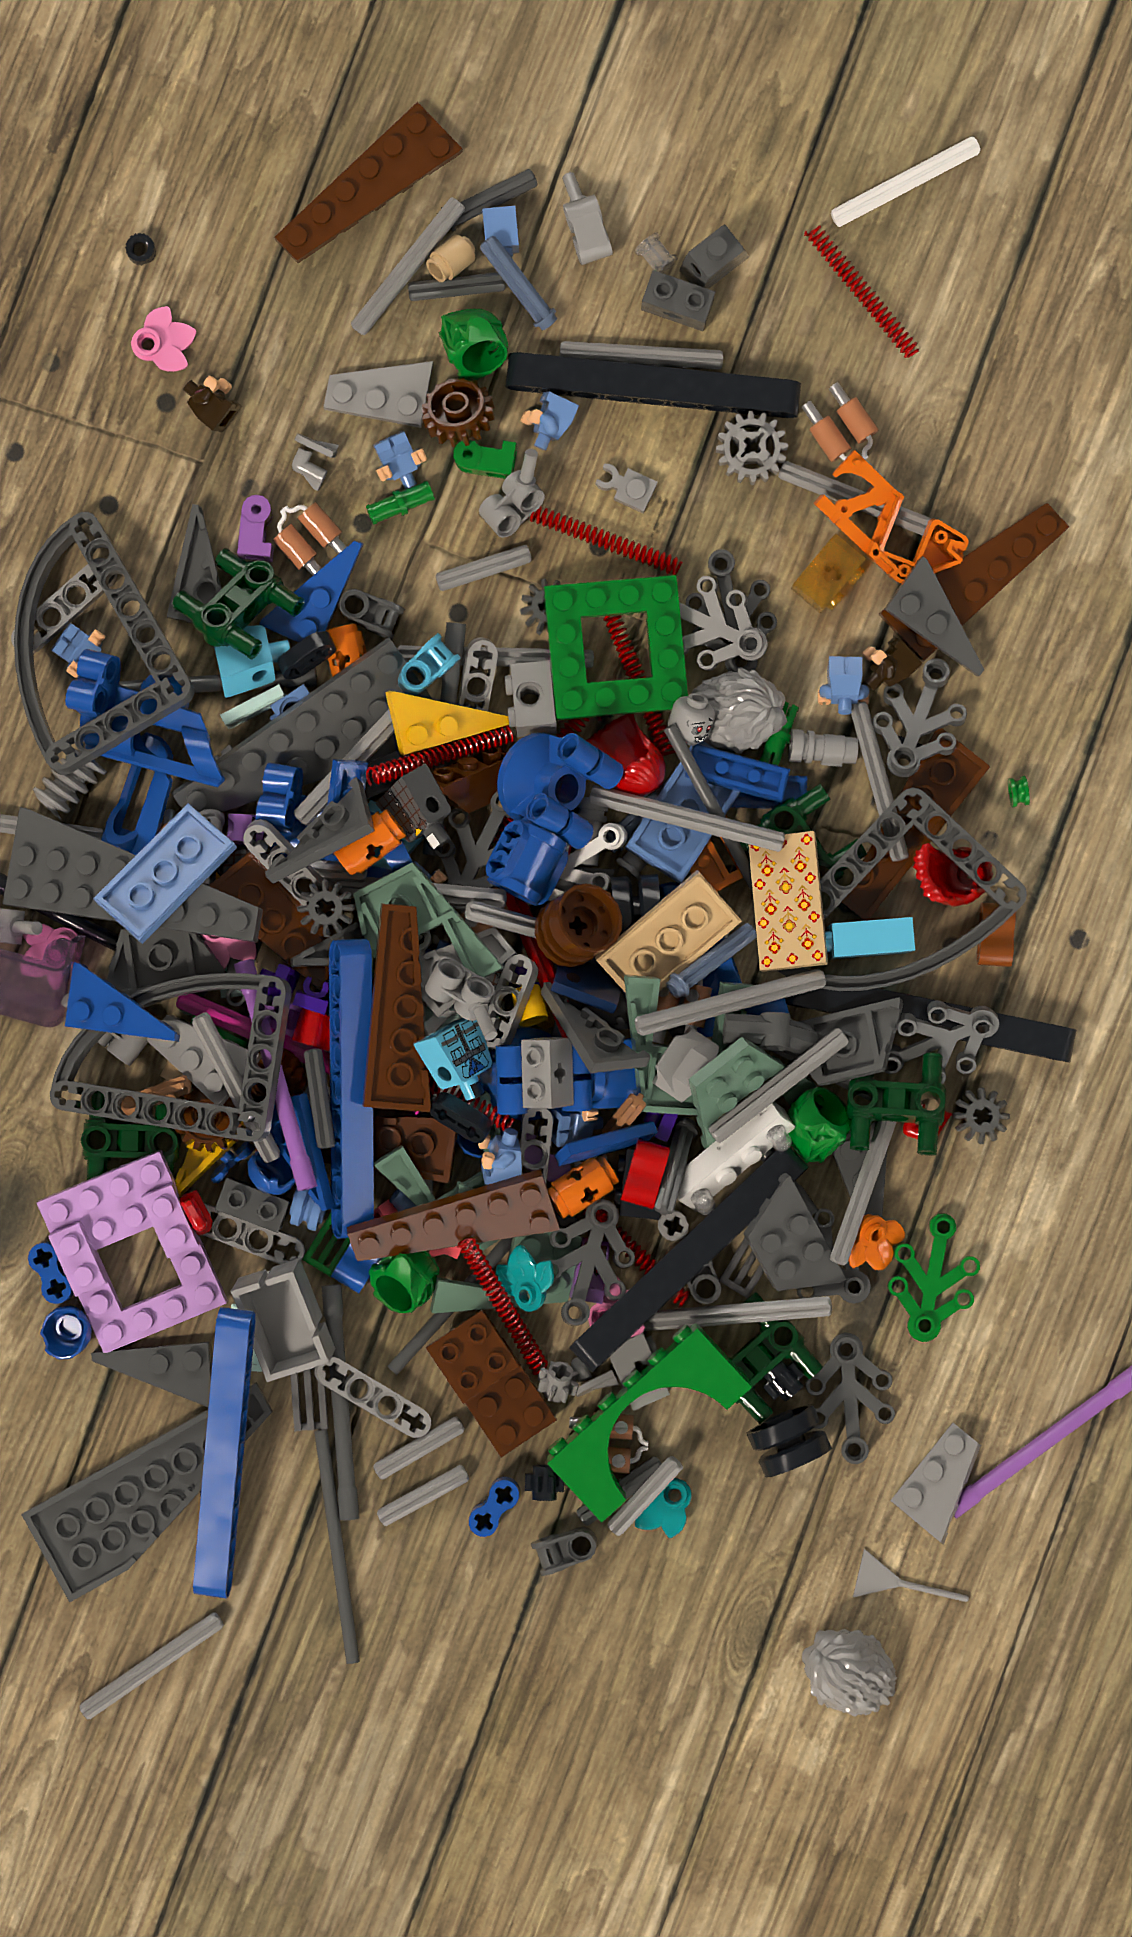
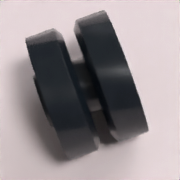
(631, 906)
(790, 1443)

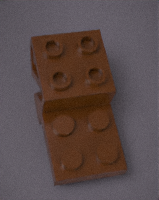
(491, 1383)

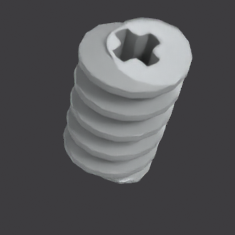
(65, 786)

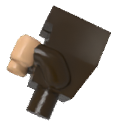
(210, 403)
(892, 665)

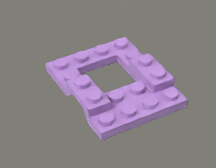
(112, 1209)

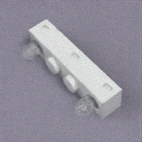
(726, 1160)

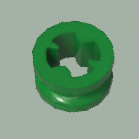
(1018, 791)

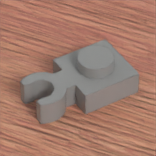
(632, 488)

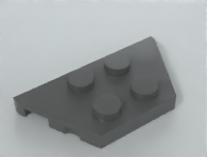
(159, 959)
(870, 1039)
(791, 1242)

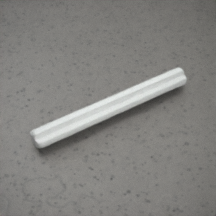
(905, 181)

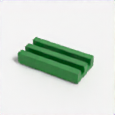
(318, 1264)

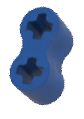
(352, 1272)
(49, 1273)
(494, 1506)

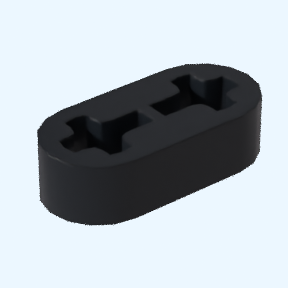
(306, 655)
(461, 1117)

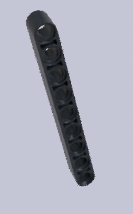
(653, 385)
(1013, 1032)
(684, 1260)

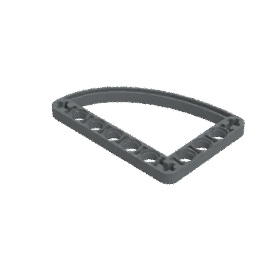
(24, 657)
(944, 843)
(253, 1074)

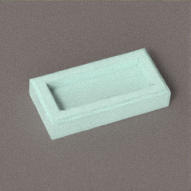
(252, 707)

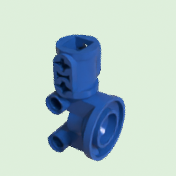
(538, 789)
(590, 1090)

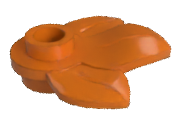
(876, 1242)

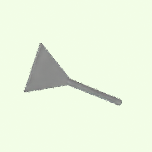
(876, 1577)

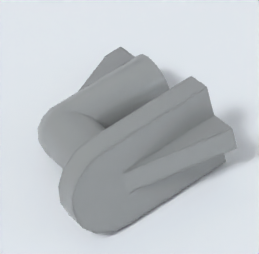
(313, 474)
(605, 1380)

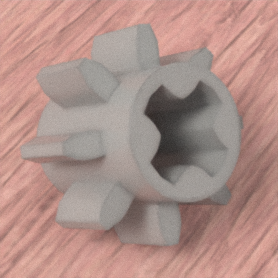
(558, 1381)

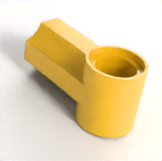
(536, 1011)

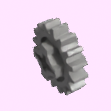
(761, 458)

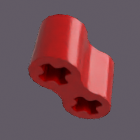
(313, 1029)
(645, 1173)

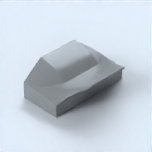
(681, 1061)

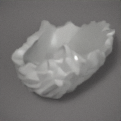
(745, 710)
(849, 1671)

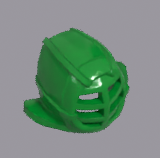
(467, 342)
(818, 1128)
(404, 1280)

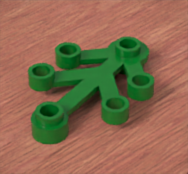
(932, 1283)

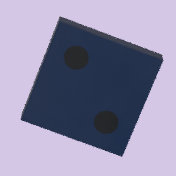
(588, 985)

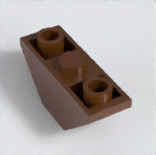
(471, 780)

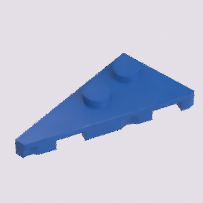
(320, 596)
(101, 1007)
(322, 1193)

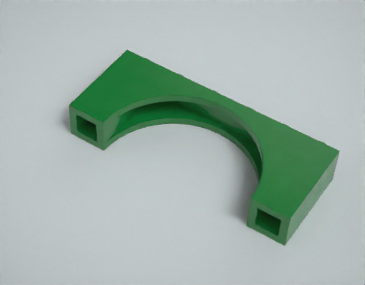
(689, 1363)

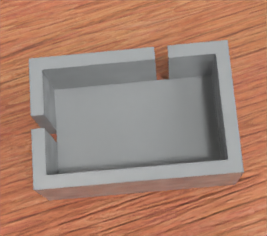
(287, 1320)

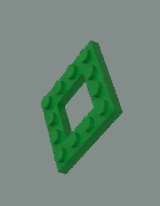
(649, 595)

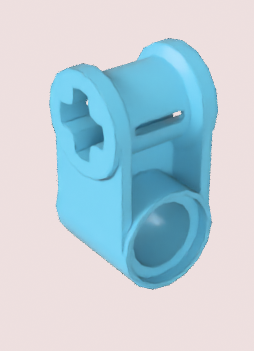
(431, 661)

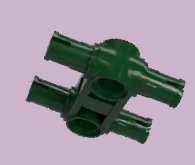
(238, 603)
(800, 809)
(899, 1104)
(124, 1139)
(763, 1354)

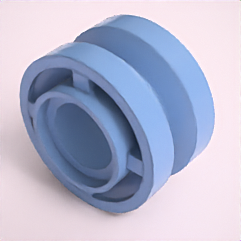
(306, 1210)

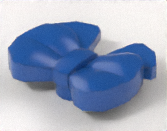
(231, 1159)

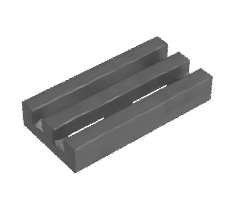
(731, 1266)
(310, 1425)

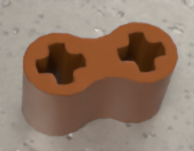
(998, 946)

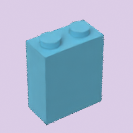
(870, 938)

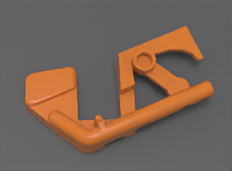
(939, 543)

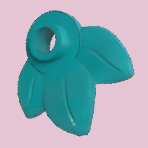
(525, 1275)
(666, 1512)

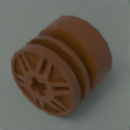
(578, 925)

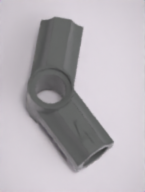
(769, 1031)

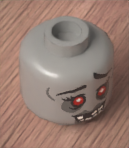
(693, 718)

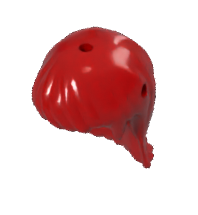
(640, 758)
(945, 880)

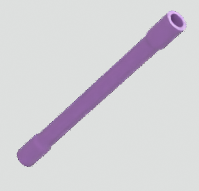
(299, 1160)
(1114, 1390)

